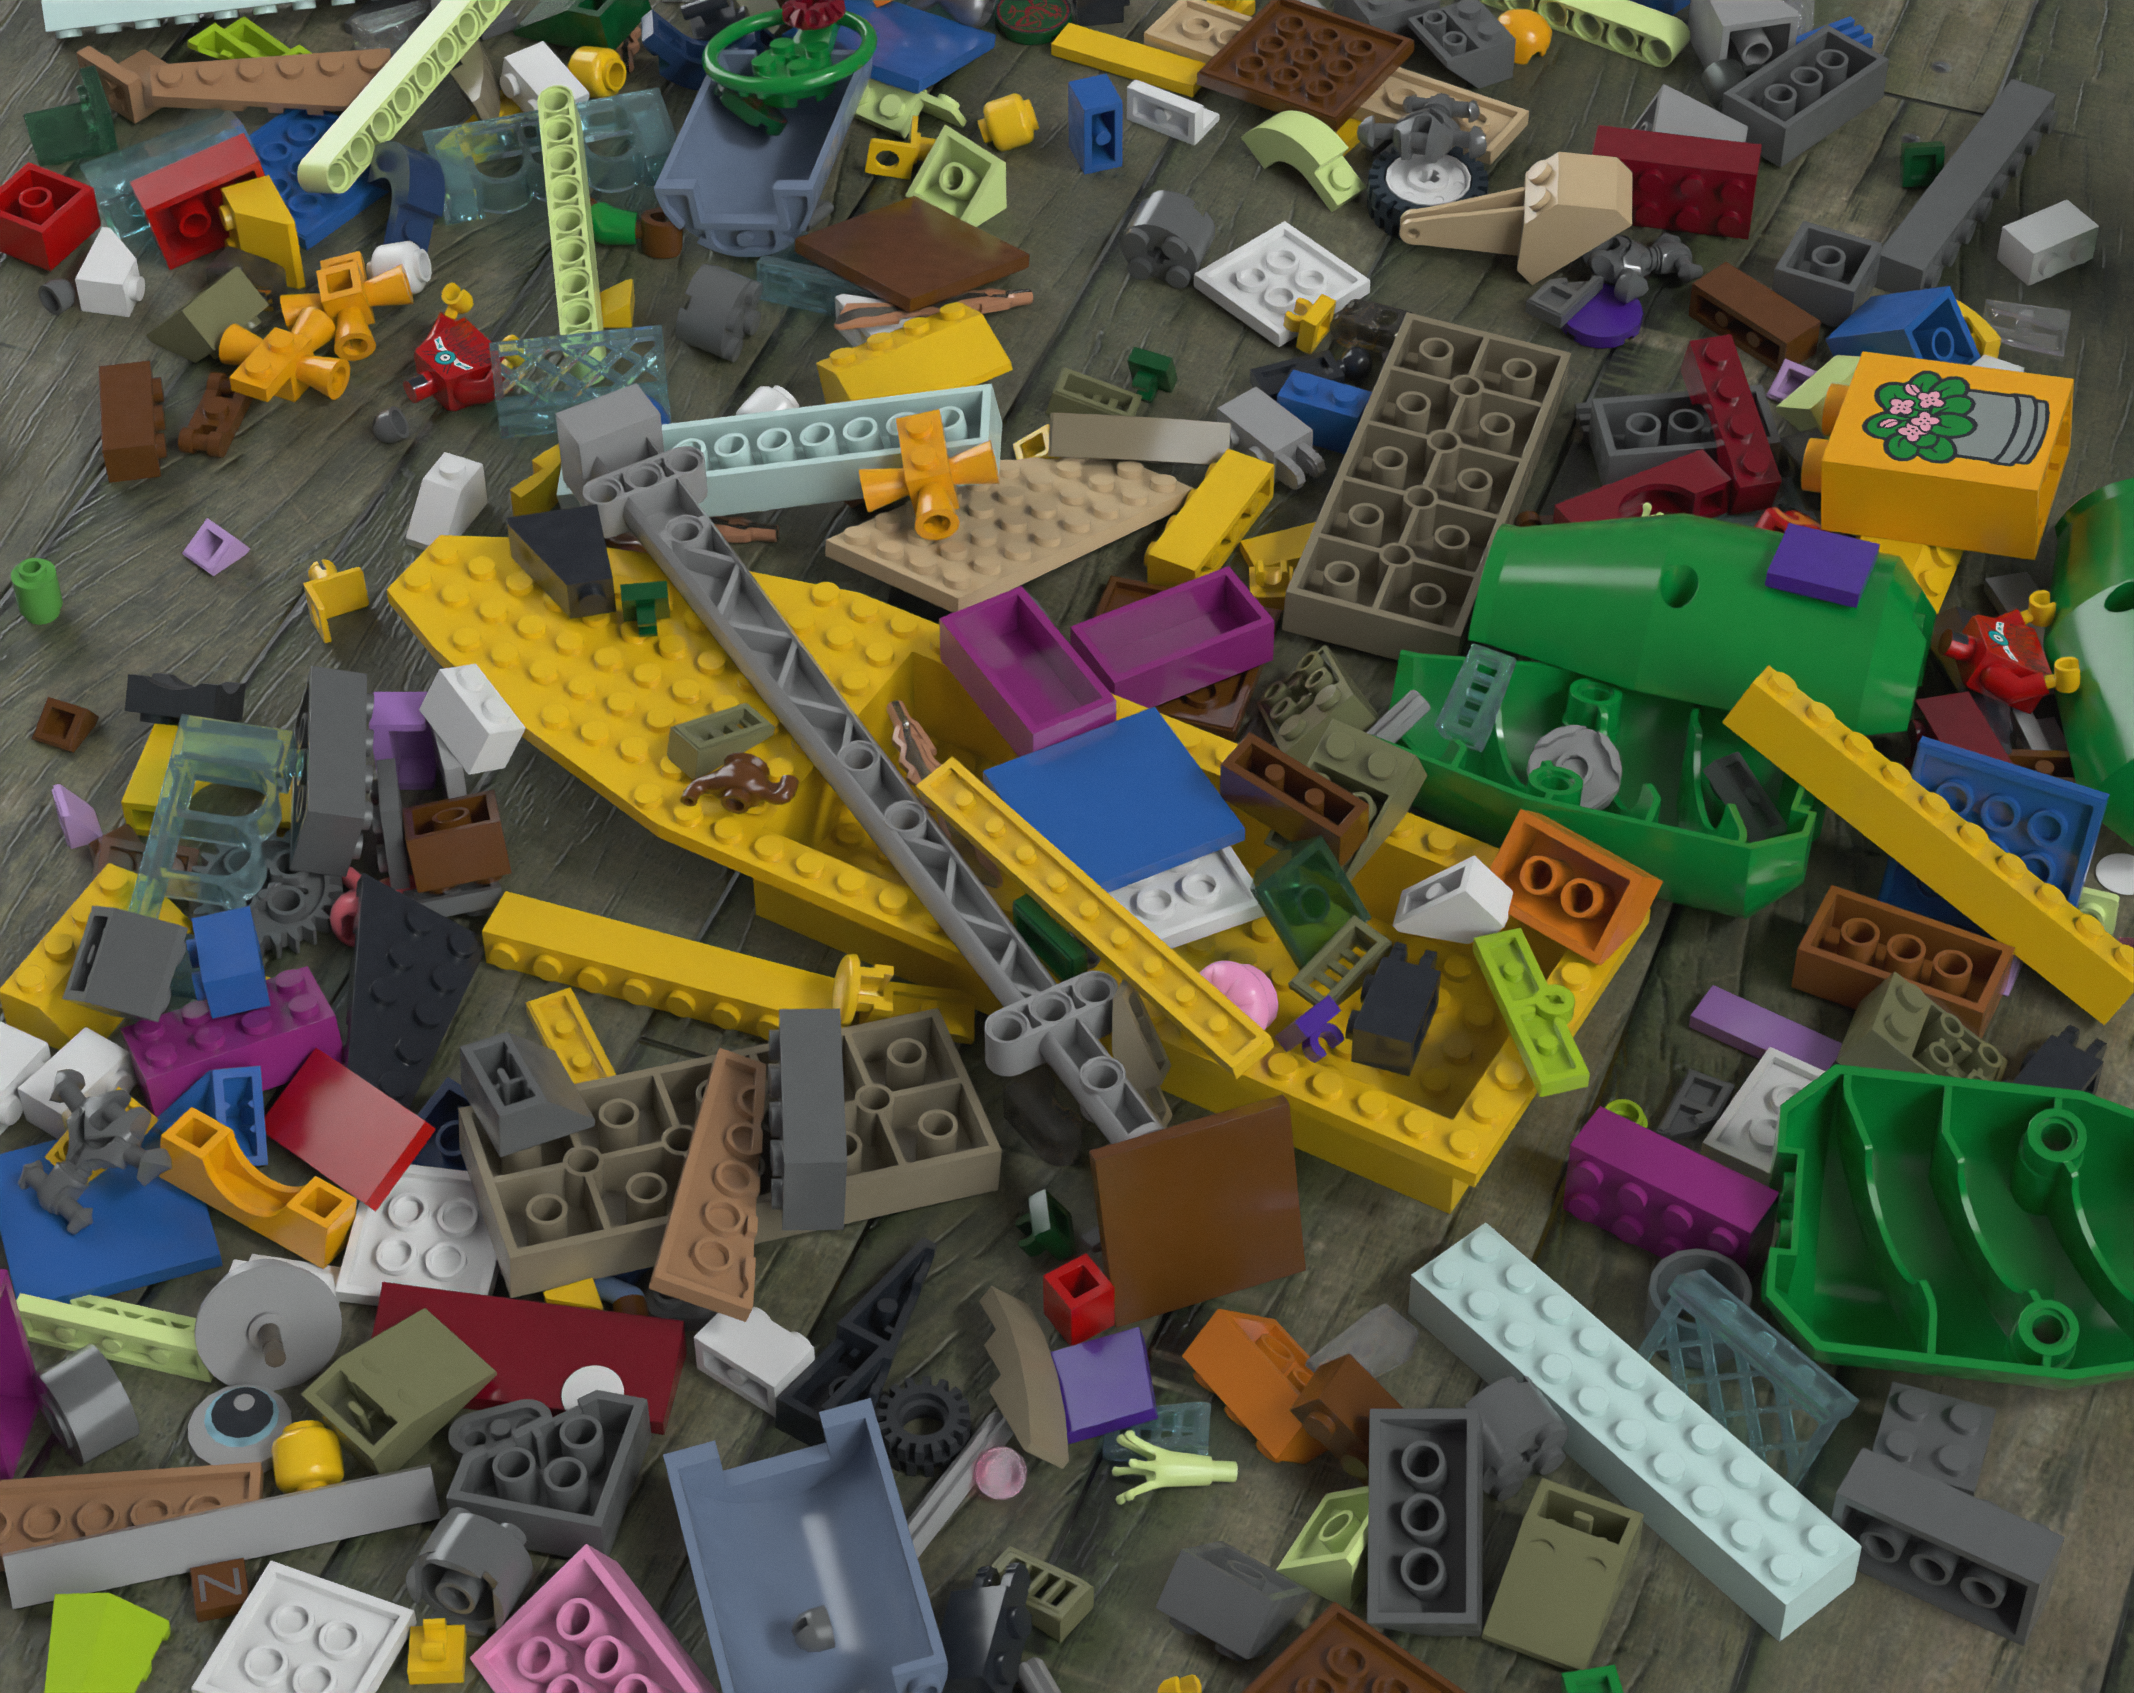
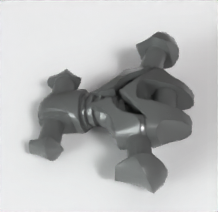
(1428, 128)
(1627, 261)
(99, 1137)

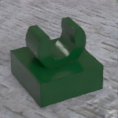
(1921, 163)
(1151, 372)
(645, 604)
(1048, 1227)

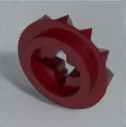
(812, 13)

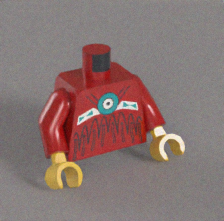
(456, 358)
(2006, 657)

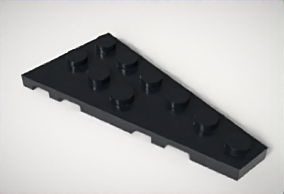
(403, 987)

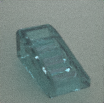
(1484, 720)
(1178, 1418)

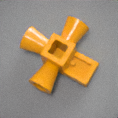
(349, 300)
(285, 360)
(929, 475)

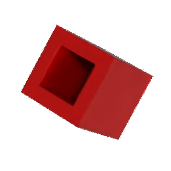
(1079, 1300)

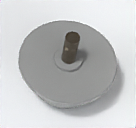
(268, 1325)

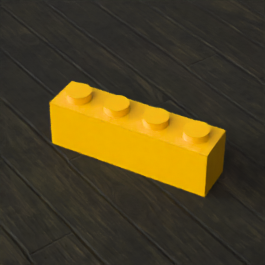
(1211, 520)

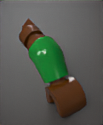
(624, 227)

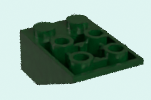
(583, 22)

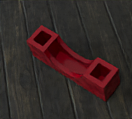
(1720, 385)
(1683, 485)

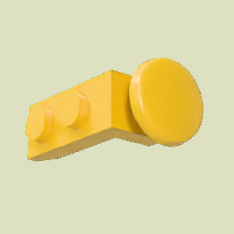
(879, 998)

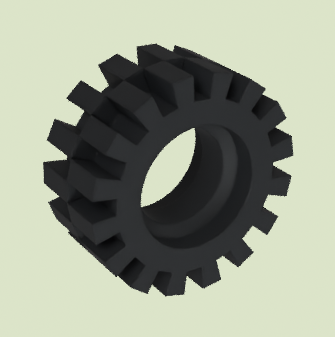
(923, 1402)

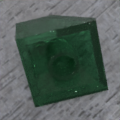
(1306, 897)

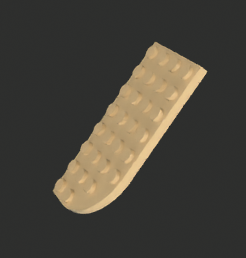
(1011, 530)

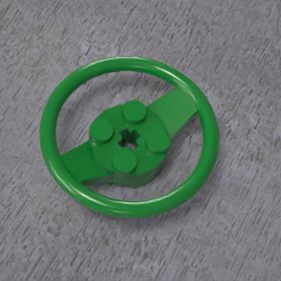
(792, 66)

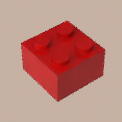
(45, 216)

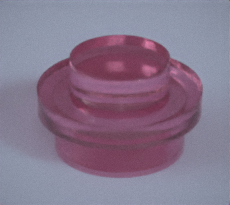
(1000, 1472)

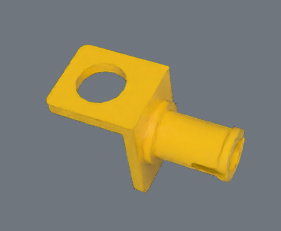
(909, 153)
(333, 594)

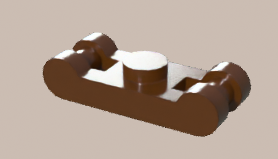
(215, 418)

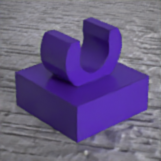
(1310, 1027)

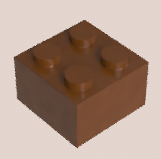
(456, 842)

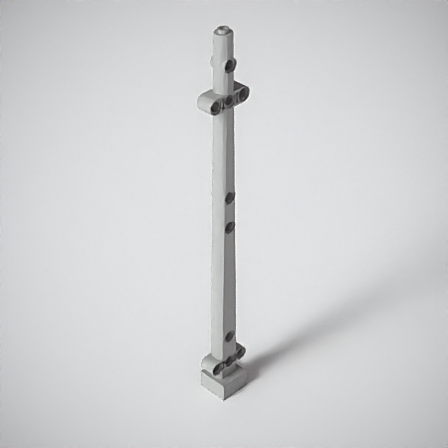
(618, 461)

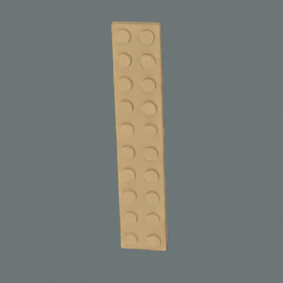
(1202, 29)

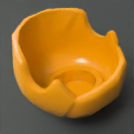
(1530, 32)

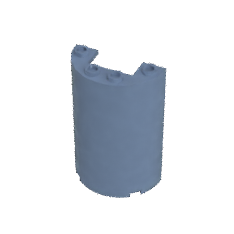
(750, 188)
(802, 1537)

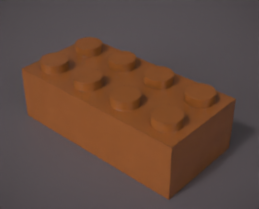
(1863, 941)

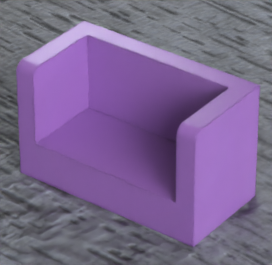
(406, 736)

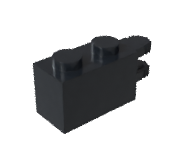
(1395, 1011)
(2062, 1064)
(987, 1631)

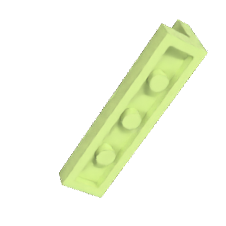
(118, 1330)

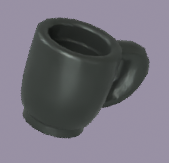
(1723, 76)

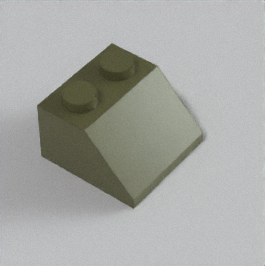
(202, 320)

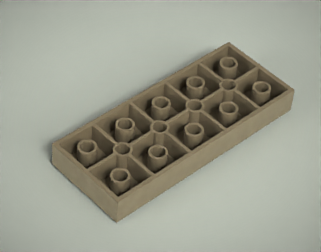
(1425, 490)
(605, 1193)

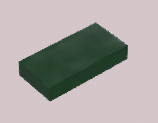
(1048, 940)

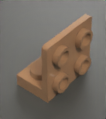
(125, 83)

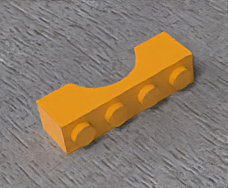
(211, 1166)

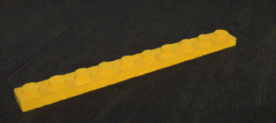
(1096, 918)

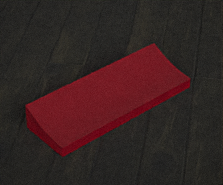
(544, 1343)

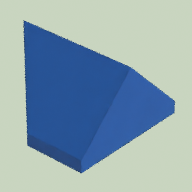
(232, 1099)

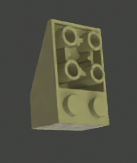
(1308, 700)
(1372, 772)
(1910, 1033)
(397, 1391)
(1564, 1576)

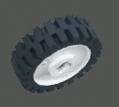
(1414, 184)

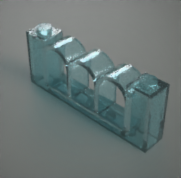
(470, 193)
(225, 755)

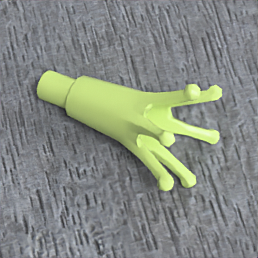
(1170, 1468)

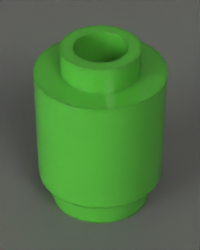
(37, 590)

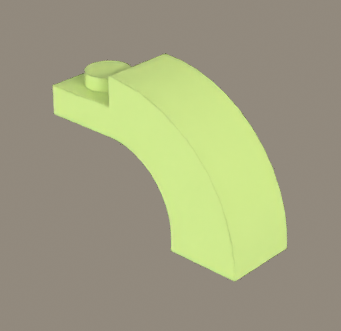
(1312, 150)

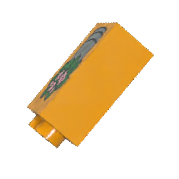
(1941, 454)

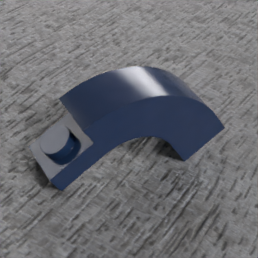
(682, 56)
(416, 191)

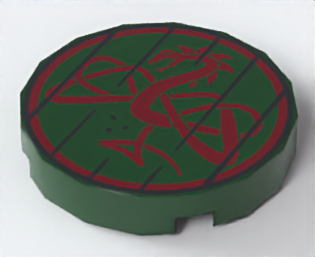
(1032, 20)
(752, 110)

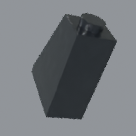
(566, 558)

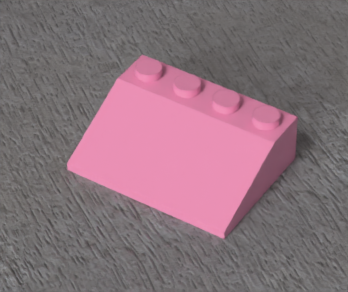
(588, 1636)

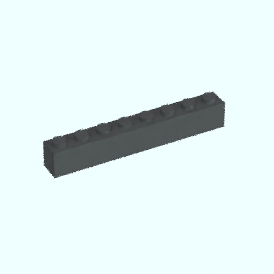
(1966, 189)

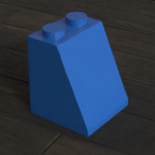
(1908, 325)

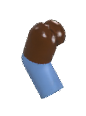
(622, 1296)

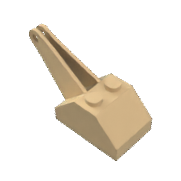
(1555, 218)

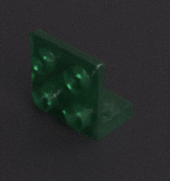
(74, 128)

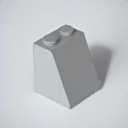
(1741, 30)
(1682, 115)

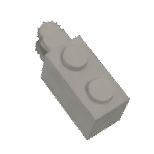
(1273, 435)

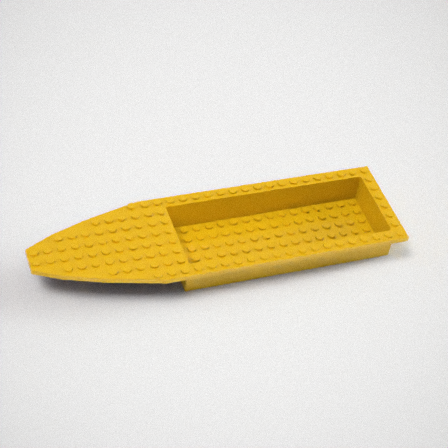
(605, 714)

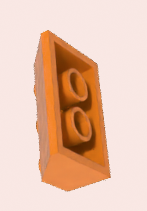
(1572, 887)
(1258, 1377)

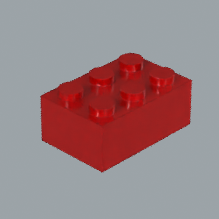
(185, 198)

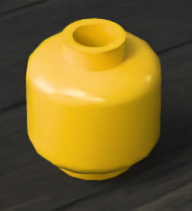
(598, 70)
(1008, 122)
(306, 1457)

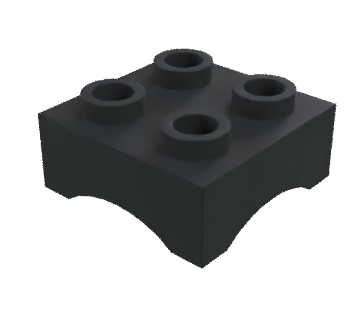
(166, 698)

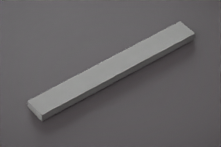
(221, 1535)

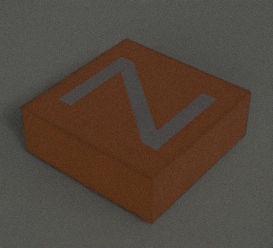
(219, 1589)

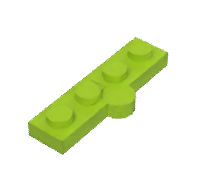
(1532, 1011)

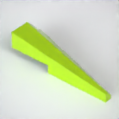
(240, 41)
(101, 1644)

